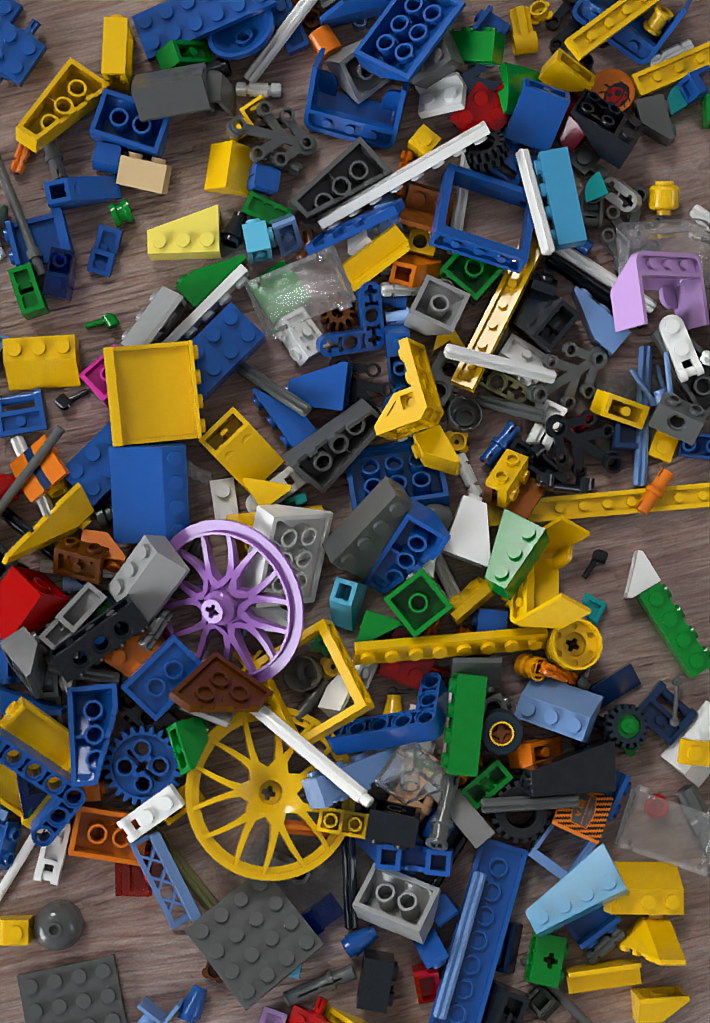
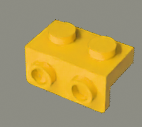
(508, 476)
(469, 599)

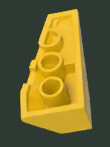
(68, 515)
(654, 939)

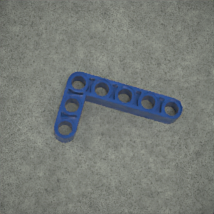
(397, 728)
(39, 777)

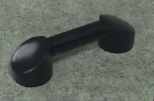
(548, 483)

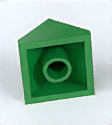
(375, 626)

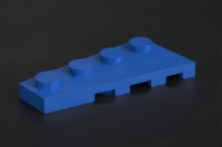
(355, 225)

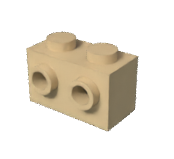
(144, 174)

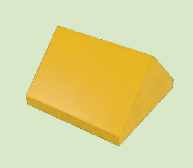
(228, 168)

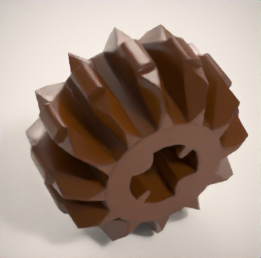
(342, 321)

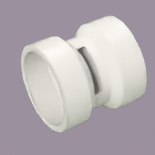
(536, 434)

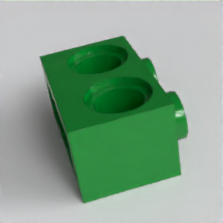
(28, 291)

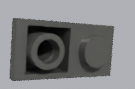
(654, 114)

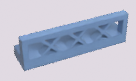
(175, 878)

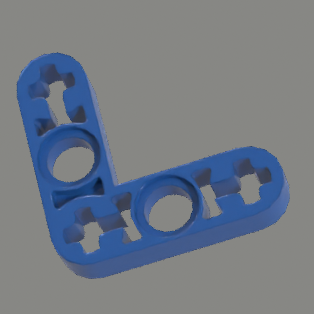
(362, 334)

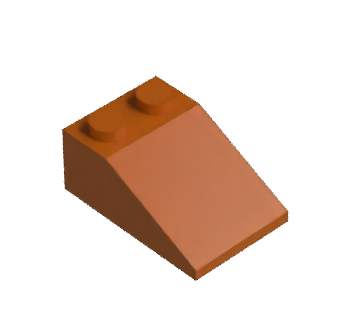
(99, 837)

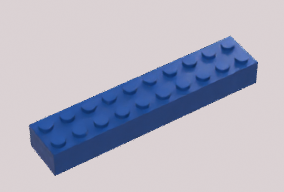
(221, 349)

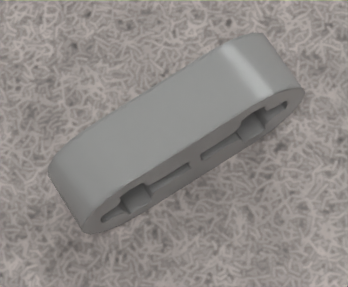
(623, 190)

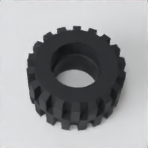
(520, 832)

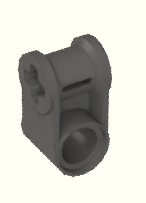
(591, 212)

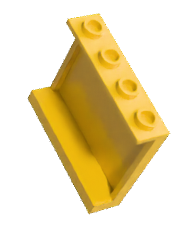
(153, 392)
(42, 734)

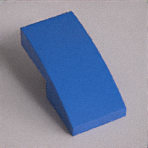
(105, 250)

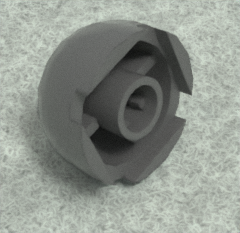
(59, 925)

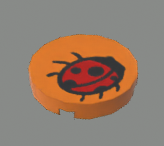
(615, 87)

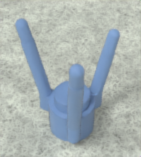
(657, 393)

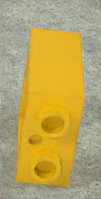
(117, 52)

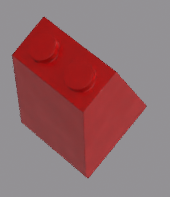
(28, 601)

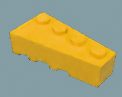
(62, 104)

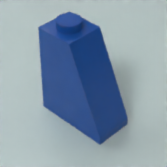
(325, 387)

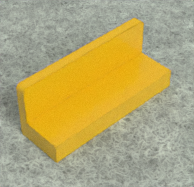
(376, 256)
(603, 975)

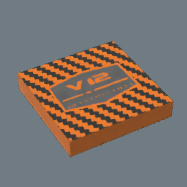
(586, 819)

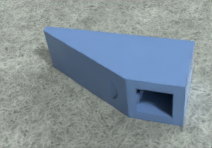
(598, 322)

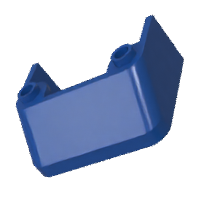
(633, 39)
(341, 117)

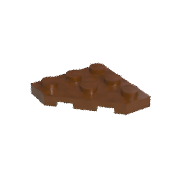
(220, 687)

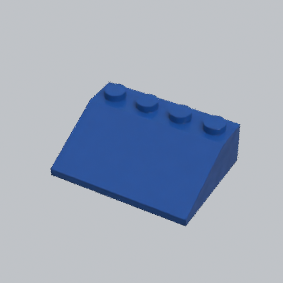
(406, 36)
(400, 465)
(148, 490)

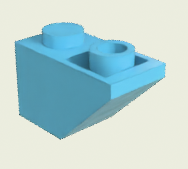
(346, 602)

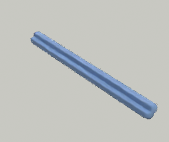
(642, 436)
(459, 945)

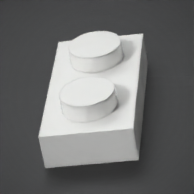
(224, 497)

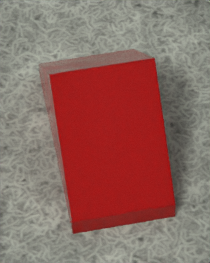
(426, 983)

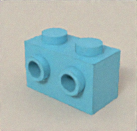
(258, 240)

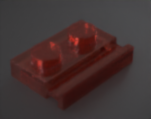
(131, 880)

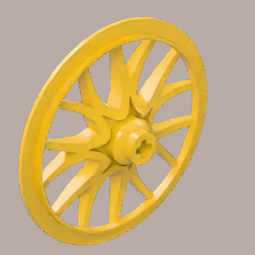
(274, 810)

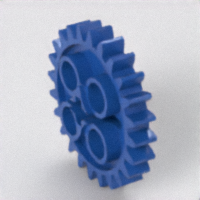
(129, 781)

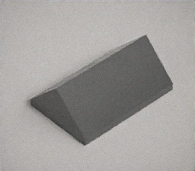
(171, 92)

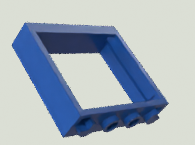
(472, 245)

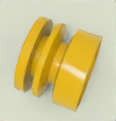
(586, 644)

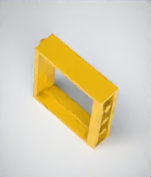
(348, 672)

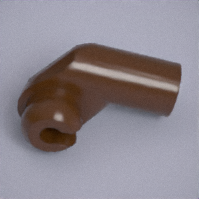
(308, 235)

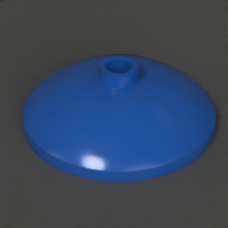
(244, 37)

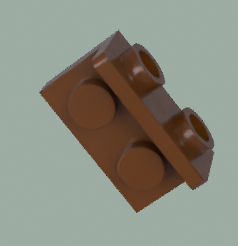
(79, 559)

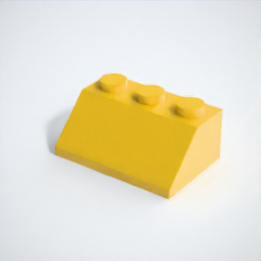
(42, 362)
(653, 889)

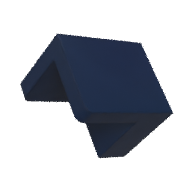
(623, 438)

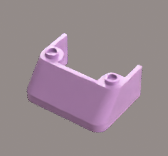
(679, 286)

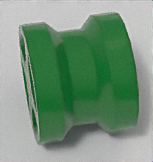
(121, 212)

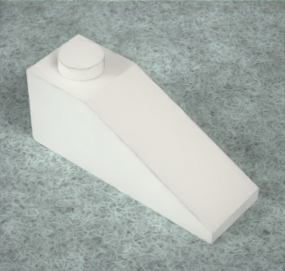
(337, 697)

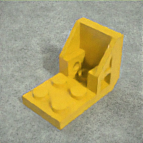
(416, 406)

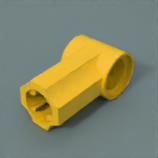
(523, 37)

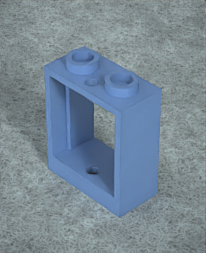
(551, 865)

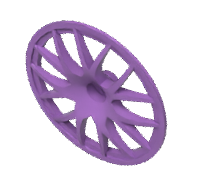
(234, 600)

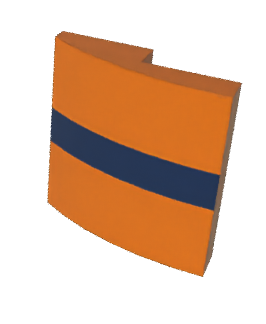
(46, 475)

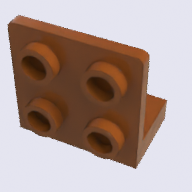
(421, 207)
(525, 503)

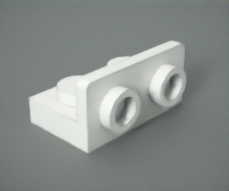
(442, 97)
(302, 341)
(522, 351)

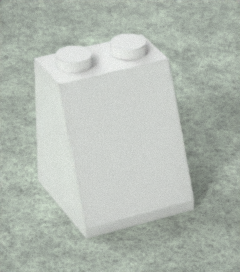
(470, 532)

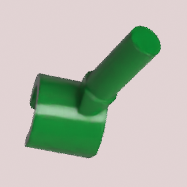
(109, 319)

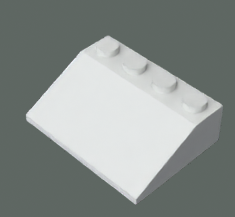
(300, 538)

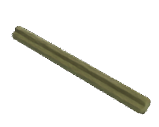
(189, 876)

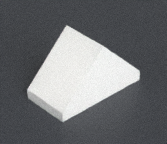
(640, 575)

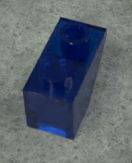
(60, 274)

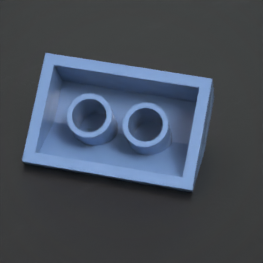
(559, 708)

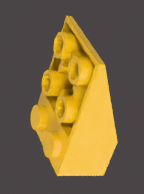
(240, 448)

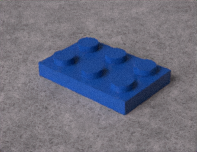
(160, 675)

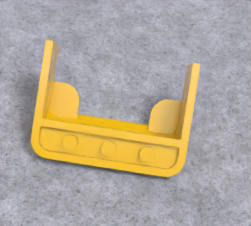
(538, 597)

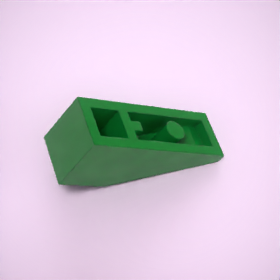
(203, 281)

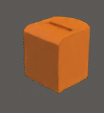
(324, 38)

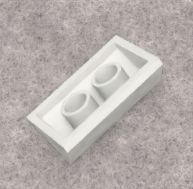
(697, 729)

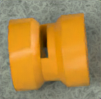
(528, 666)

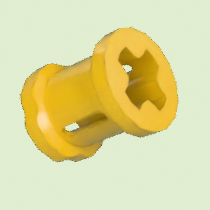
(658, 20)

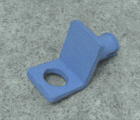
(154, 1013)

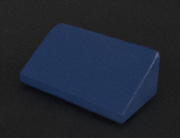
(616, 684)
(510, 947)

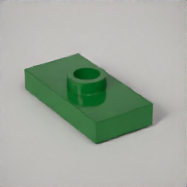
(263, 208)

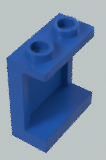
(537, 115)
(47, 232)
(591, 926)

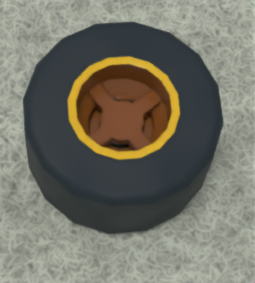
(504, 739)

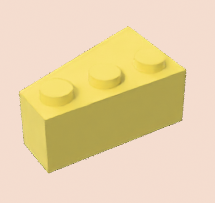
(187, 237)

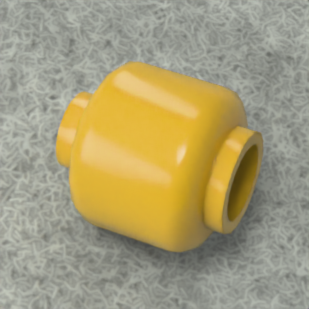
(664, 197)

